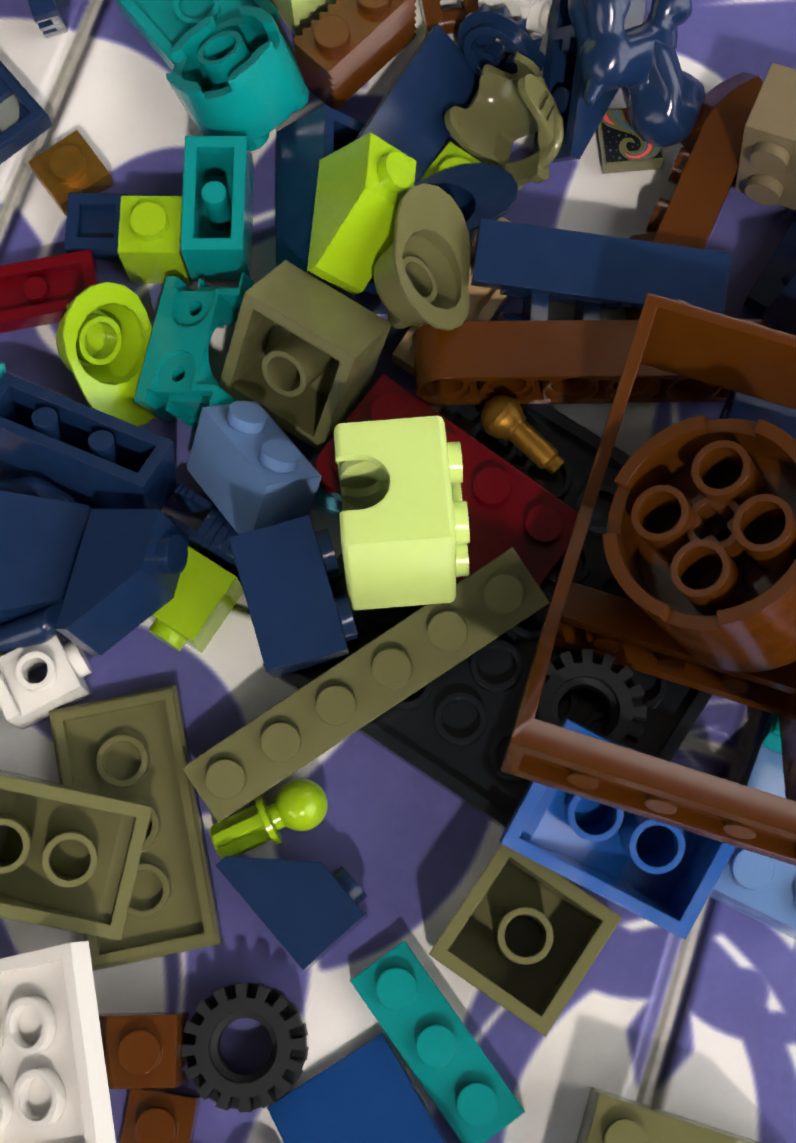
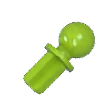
(299, 806)

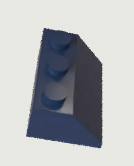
(298, 158)

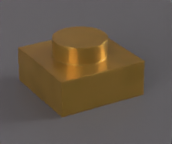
(70, 168)

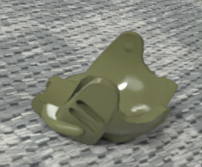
(504, 111)

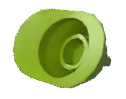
(105, 347)

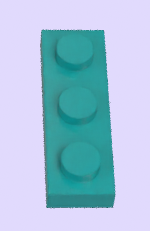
(437, 1046)

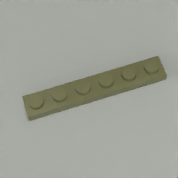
(364, 685)

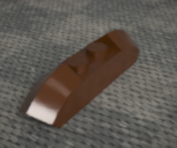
(704, 169)

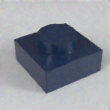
(93, 224)

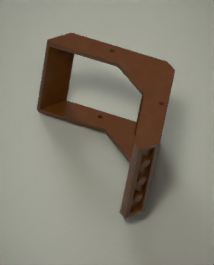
(740, 359)

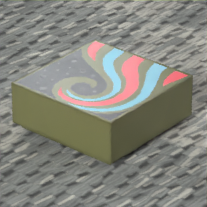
(623, 148)

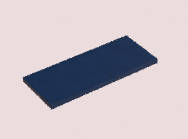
(416, 103)

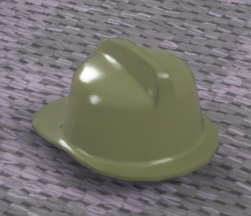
(427, 264)

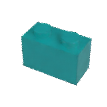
(217, 208)

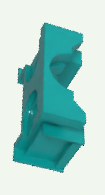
(176, 364)

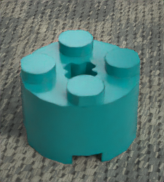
(237, 76)

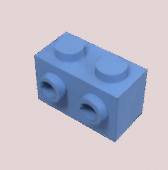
(251, 467)

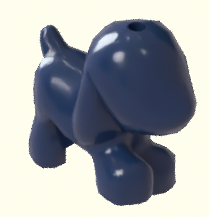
(641, 62)

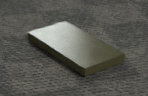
(137, 753)

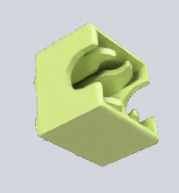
(401, 512)

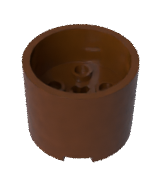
(673, 496)

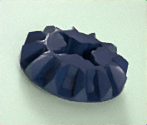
(479, 34)

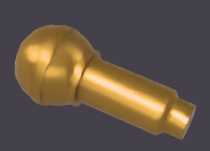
(506, 420)

